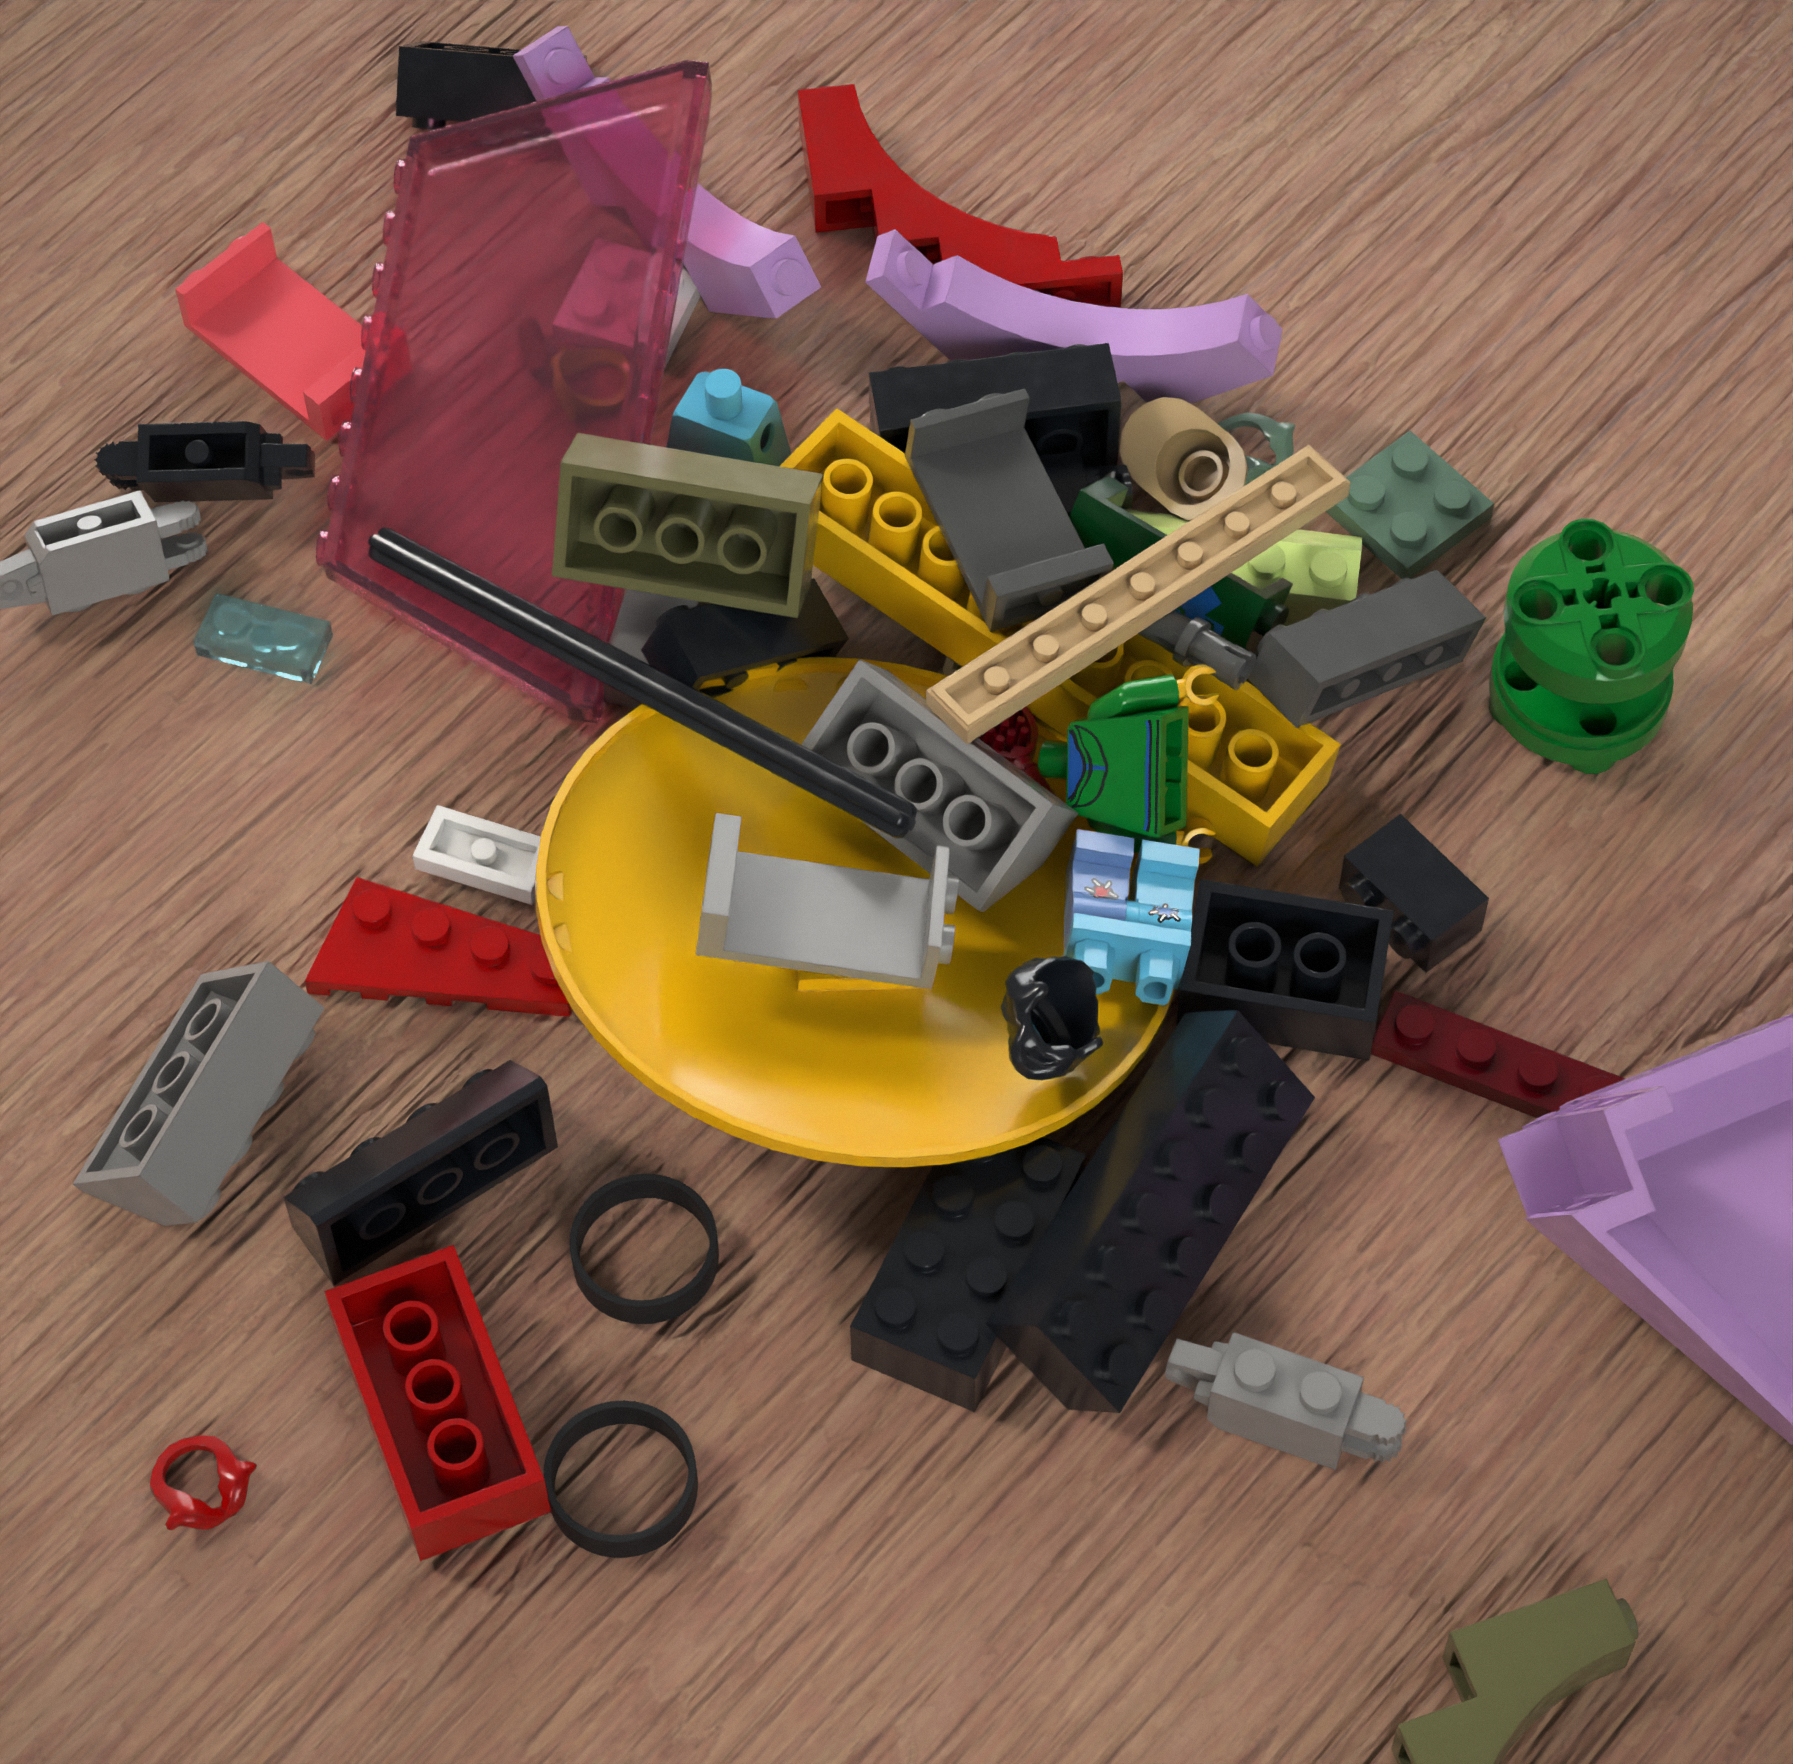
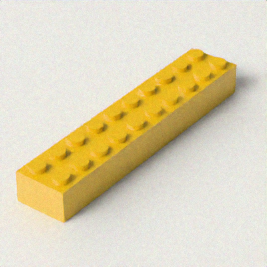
(880, 540)

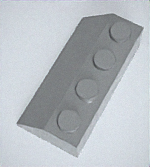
(964, 794)
(202, 1094)

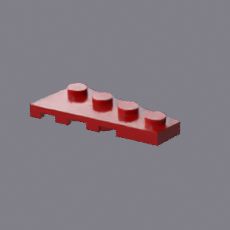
(427, 950)

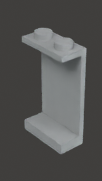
(824, 914)

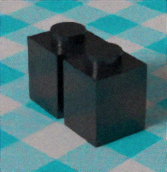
(1430, 897)

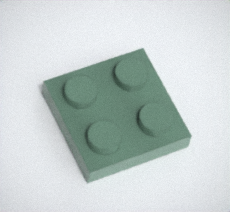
(1410, 506)

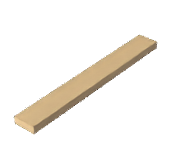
(1136, 594)

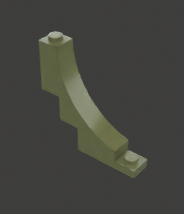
(1517, 1671)

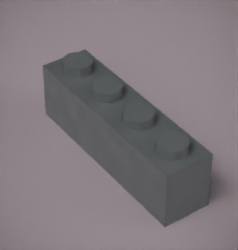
(1365, 647)

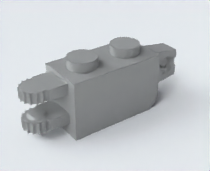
(100, 553)
(1287, 1400)

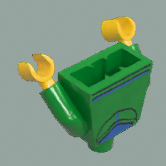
(1131, 762)

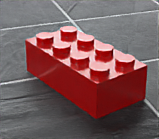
(438, 1402)

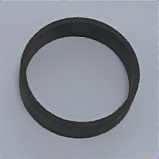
(638, 1187)
(611, 1414)

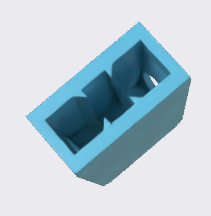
(728, 421)

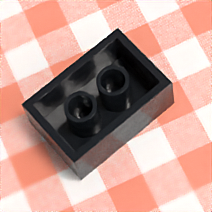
(1289, 964)

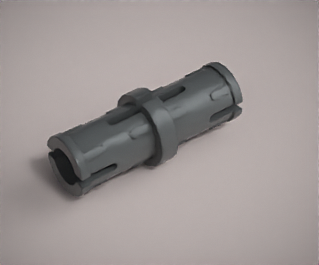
(1196, 644)

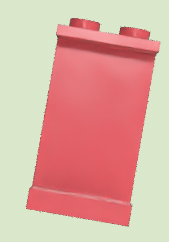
(276, 330)

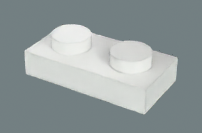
(479, 854)

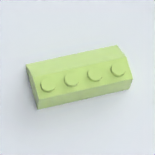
(1317, 563)

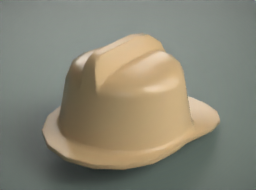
(1181, 456)

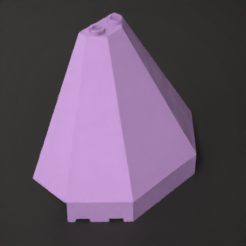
(1684, 1204)

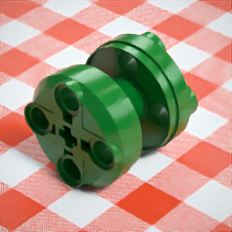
(1590, 645)

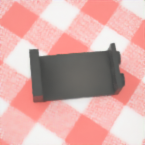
(1000, 509)

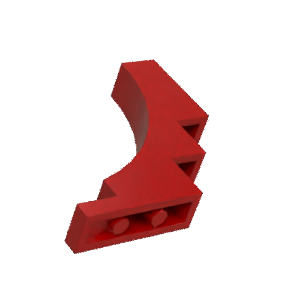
(862, 187)

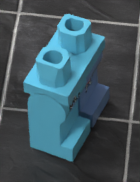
(1135, 938)

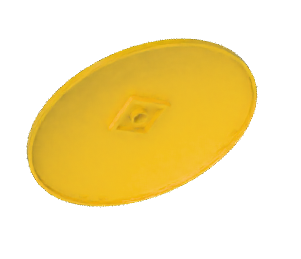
(785, 1052)

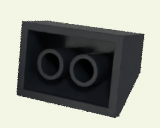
(457, 83)

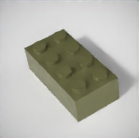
(686, 525)

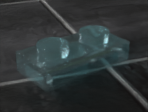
(263, 638)

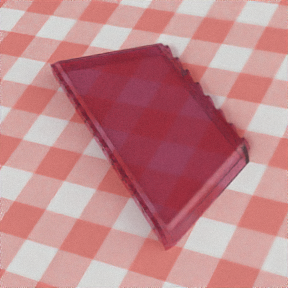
(509, 315)

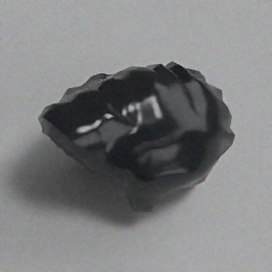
(1051, 1016)

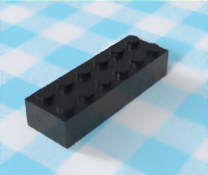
(1151, 1211)

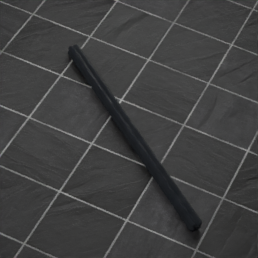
(645, 684)

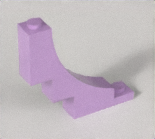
(729, 258)
(1154, 351)

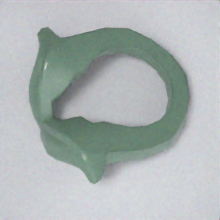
(1278, 434)

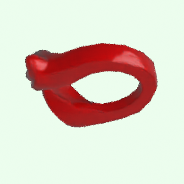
(194, 1512)

